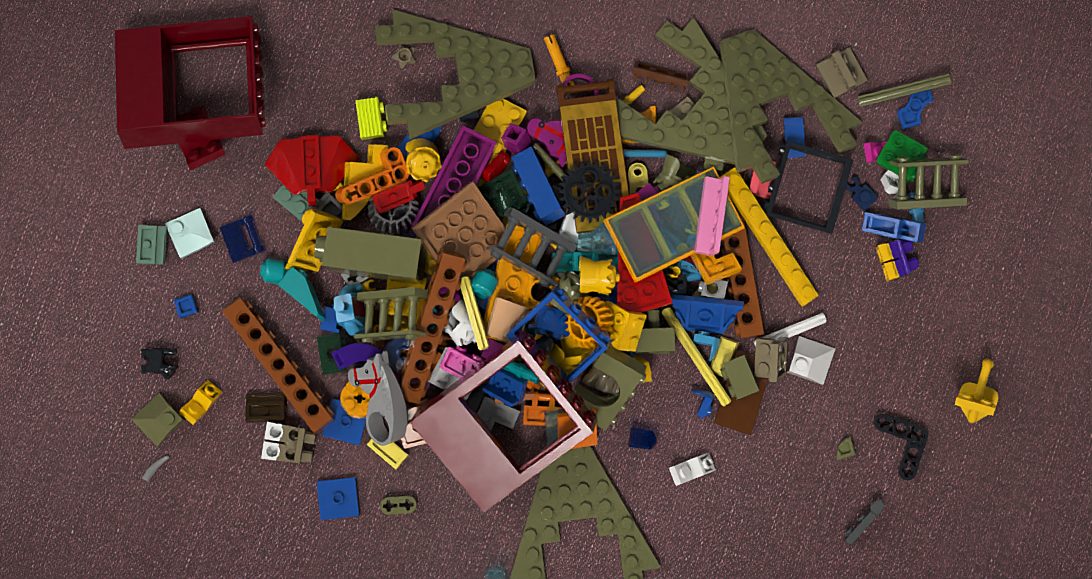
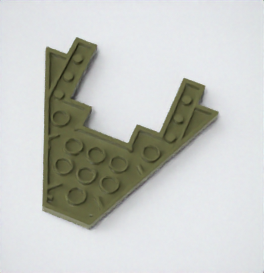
(484, 67)
(760, 74)
(707, 125)
(575, 490)

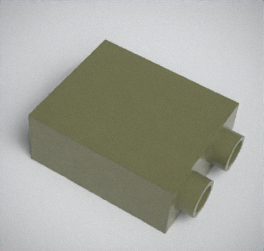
(372, 255)

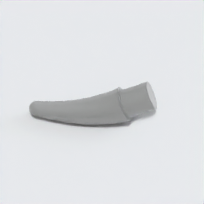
(150, 471)

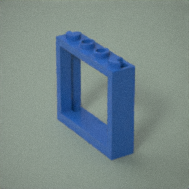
(580, 317)

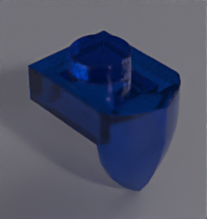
(642, 438)

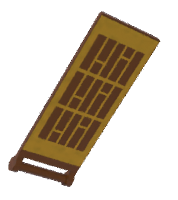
(593, 134)

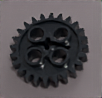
(576, 179)

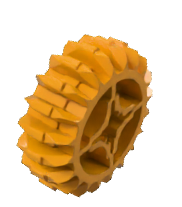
(599, 312)

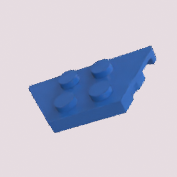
(705, 313)

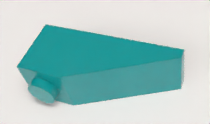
(302, 290)

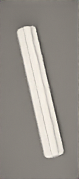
(798, 327)

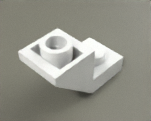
(692, 469)

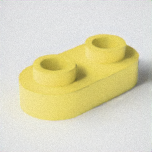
(637, 181)

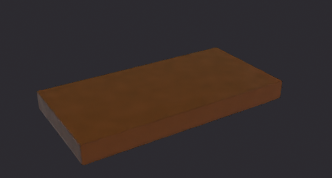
(742, 413)

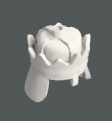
(459, 325)

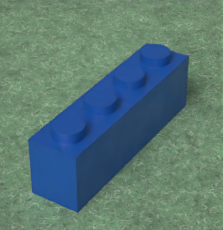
(538, 186)

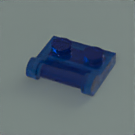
(236, 242)

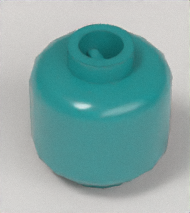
(272, 270)
(484, 283)

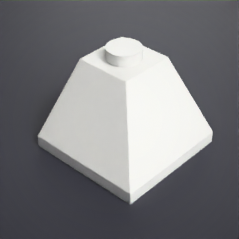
(810, 360)

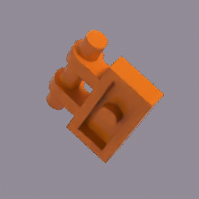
(535, 414)

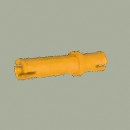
(558, 59)

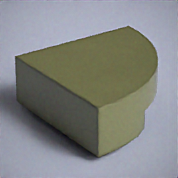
(845, 449)

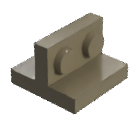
(841, 72)
(771, 358)

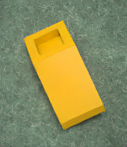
(201, 402)

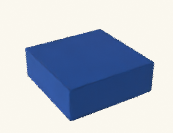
(185, 306)

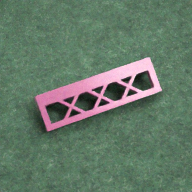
(711, 215)

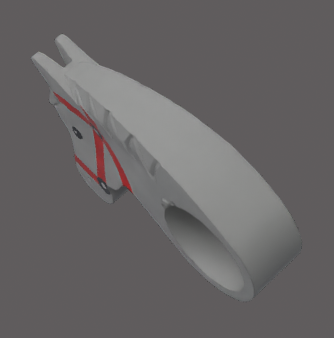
(385, 399)

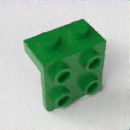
(901, 146)

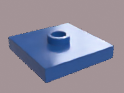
(344, 427)
(338, 498)

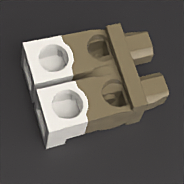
(293, 443)

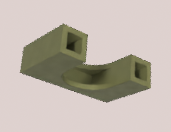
(626, 372)

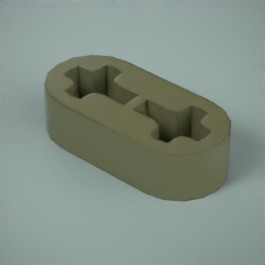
(398, 510)

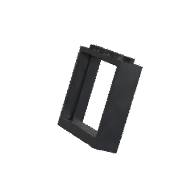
(838, 193)

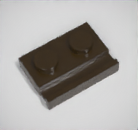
(265, 407)

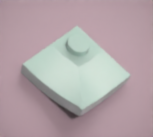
(190, 233)

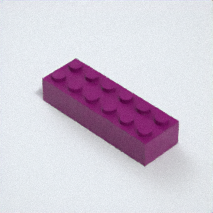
(463, 164)

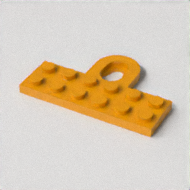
(513, 282)

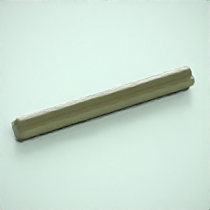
(904, 90)

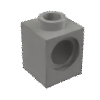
(721, 289)

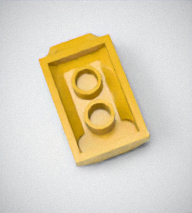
(315, 224)

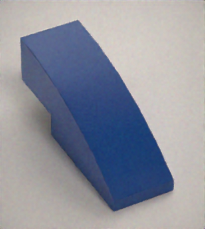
(894, 227)

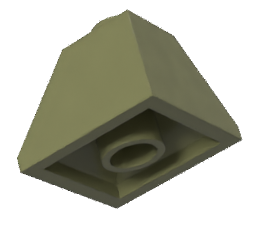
(158, 419)

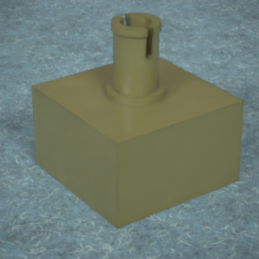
(654, 338)

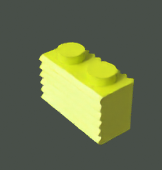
(370, 118)

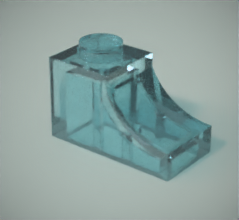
(597, 241)

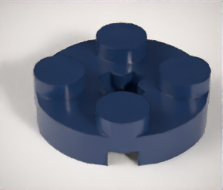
(393, 349)

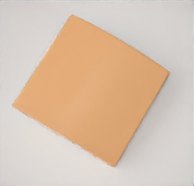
(504, 318)

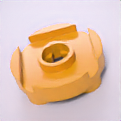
(350, 405)

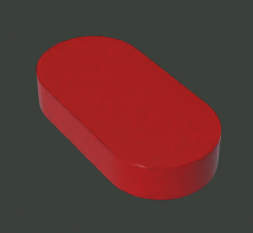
(496, 167)

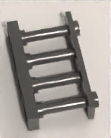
(547, 237)

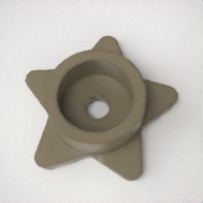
(404, 51)

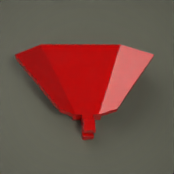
(310, 164)

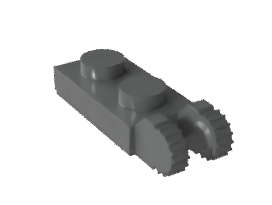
(865, 520)

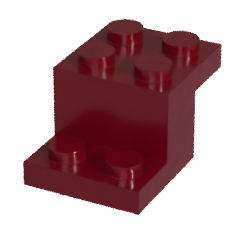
(203, 151)

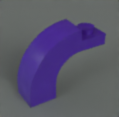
(353, 354)

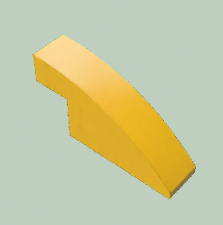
(356, 171)

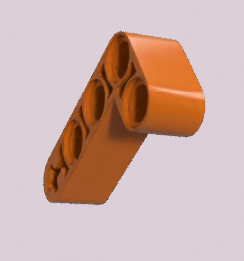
(371, 181)

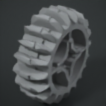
(407, 213)

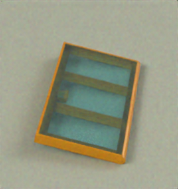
(665, 227)

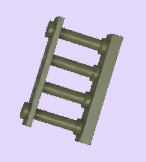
(936, 198)
(384, 297)

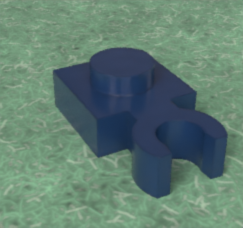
(862, 196)

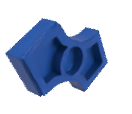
(910, 114)

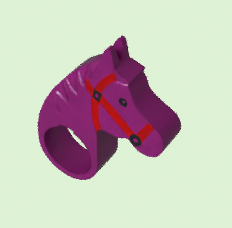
(551, 133)

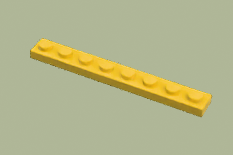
(769, 238)

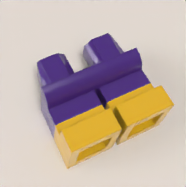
(893, 251)

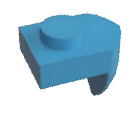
(705, 339)

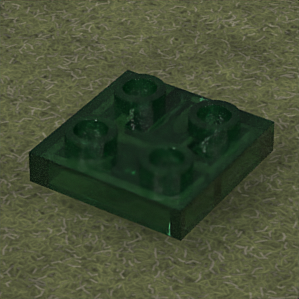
(504, 193)

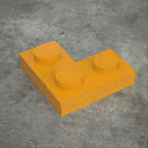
(716, 269)

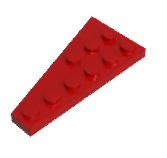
(647, 293)

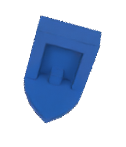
(705, 408)

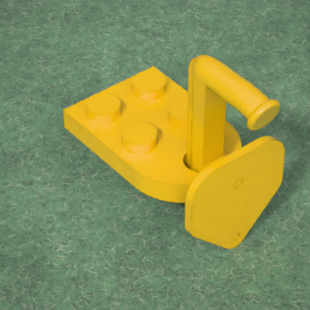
(977, 399)

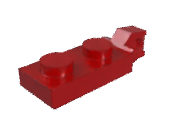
(396, 195)

